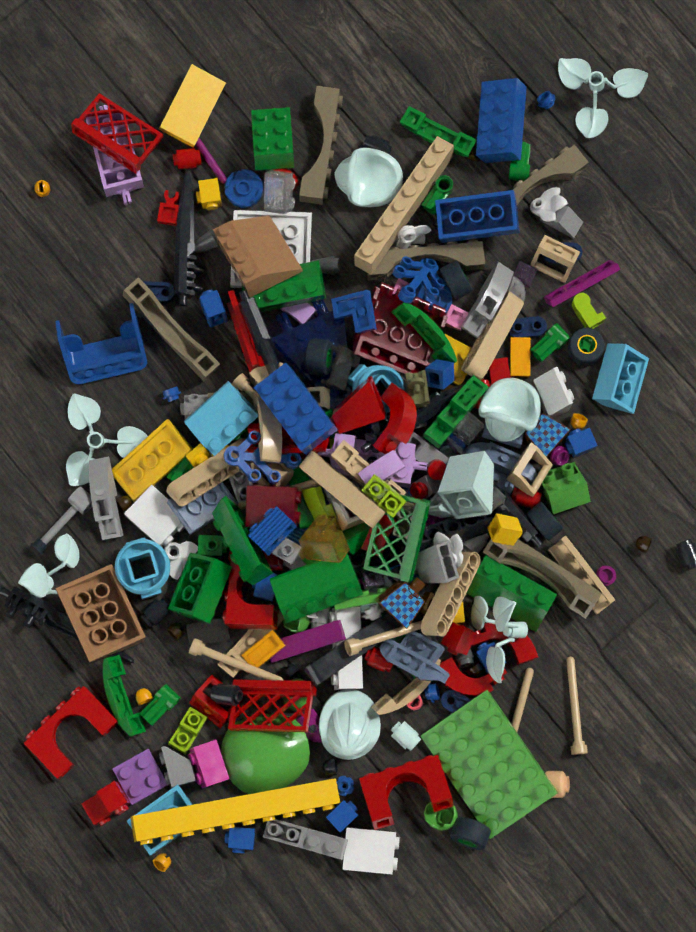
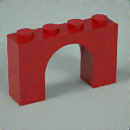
(244, 615)
(43, 741)
(425, 772)

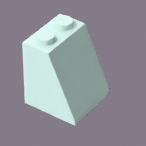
(468, 485)

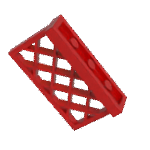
(106, 144)
(244, 336)
(273, 689)

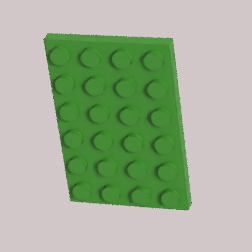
(489, 763)

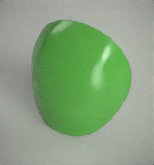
(264, 758)

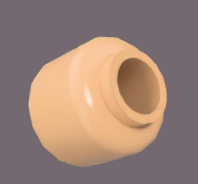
(560, 782)

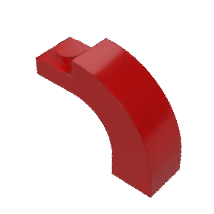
(401, 421)
(522, 647)
(466, 685)

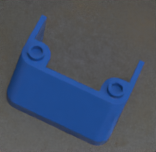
(104, 357)

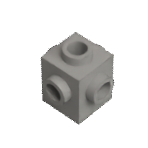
(192, 403)

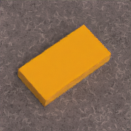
(519, 357)
(263, 649)

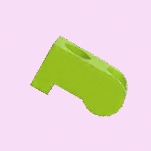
(585, 311)

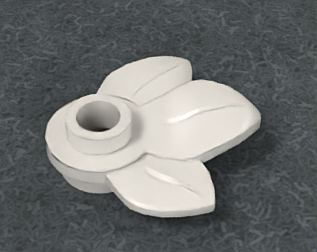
(548, 204)
(412, 235)
(455, 544)
(178, 561)
(373, 612)

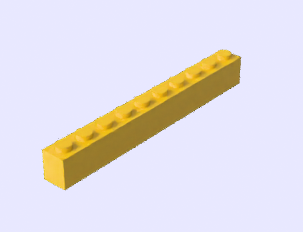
(234, 810)

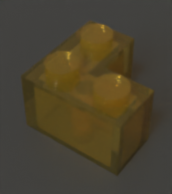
(324, 540)

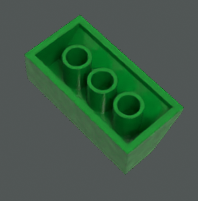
(296, 290)
(244, 551)
(498, 580)
(315, 587)

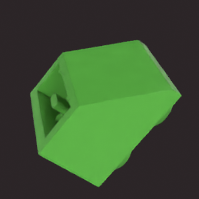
(565, 488)

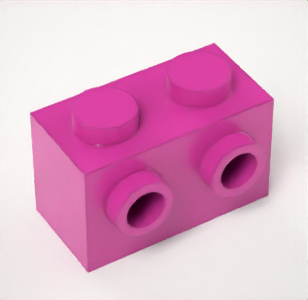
(208, 764)

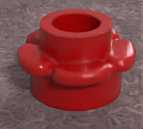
(419, 490)

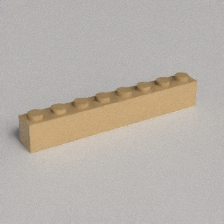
(404, 205)

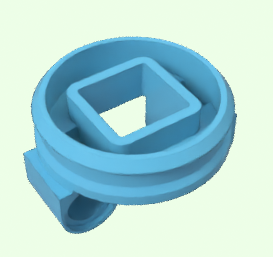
(378, 372)
(135, 550)

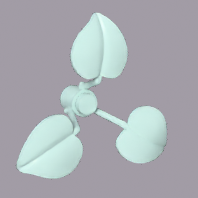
(576, 71)
(81, 413)
(38, 580)
(502, 613)

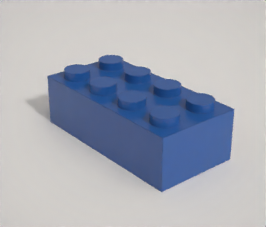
(501, 120)
(477, 216)
(295, 408)

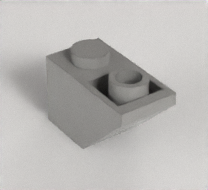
(425, 451)
(179, 768)

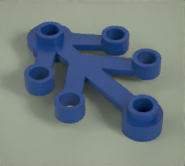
(427, 267)
(243, 456)

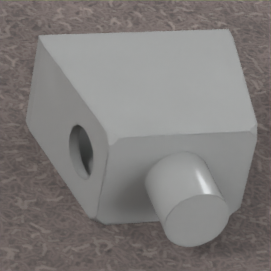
(436, 564)

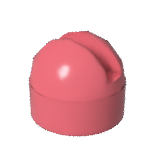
(418, 705)

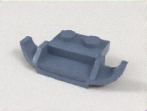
(503, 462)
(416, 656)

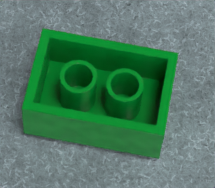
(272, 138)
(200, 587)

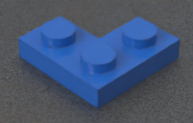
(356, 305)

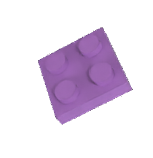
(140, 776)

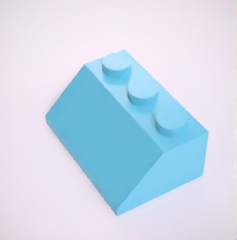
(620, 377)
(221, 418)
(172, 799)

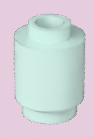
(405, 735)

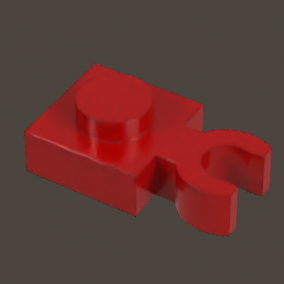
(168, 211)

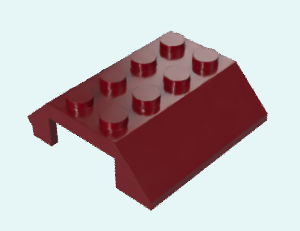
(392, 342)

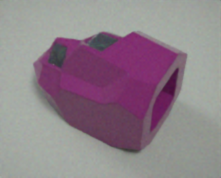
(313, 731)

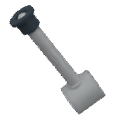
(81, 502)

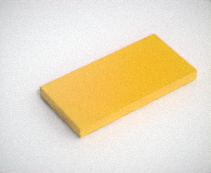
(192, 106)
(151, 460)

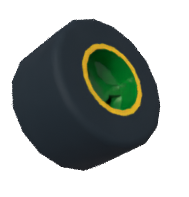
(456, 280)
(588, 340)
(318, 357)
(544, 521)
(470, 833)

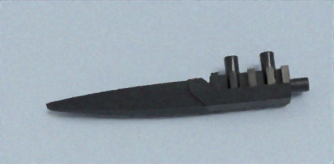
(184, 266)
(260, 334)
(436, 405)
(508, 507)
(42, 611)

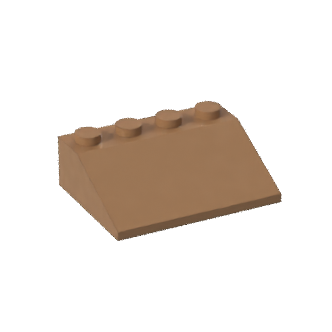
(257, 253)
(101, 614)

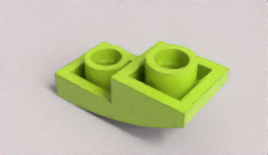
(384, 495)
(315, 501)
(187, 730)

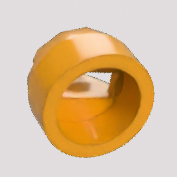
(46, 188)
(578, 421)
(143, 696)
(161, 862)

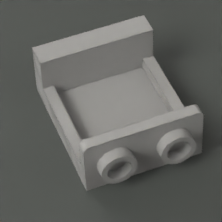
(290, 554)

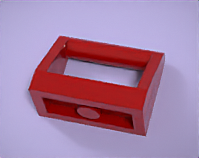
(210, 708)

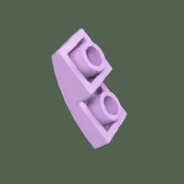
(300, 312)
(384, 467)

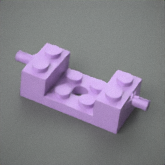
(114, 176)
(405, 452)

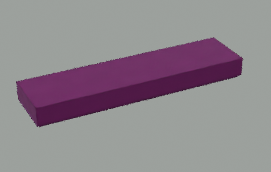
(581, 283)
(310, 640)

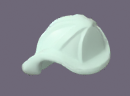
(369, 177)
(510, 408)
(349, 724)

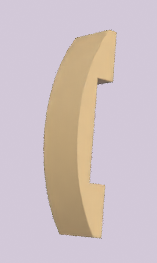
(270, 430)
(352, 464)
(247, 641)
(409, 693)

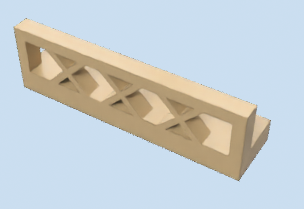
(570, 559)

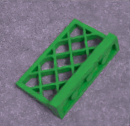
(412, 544)

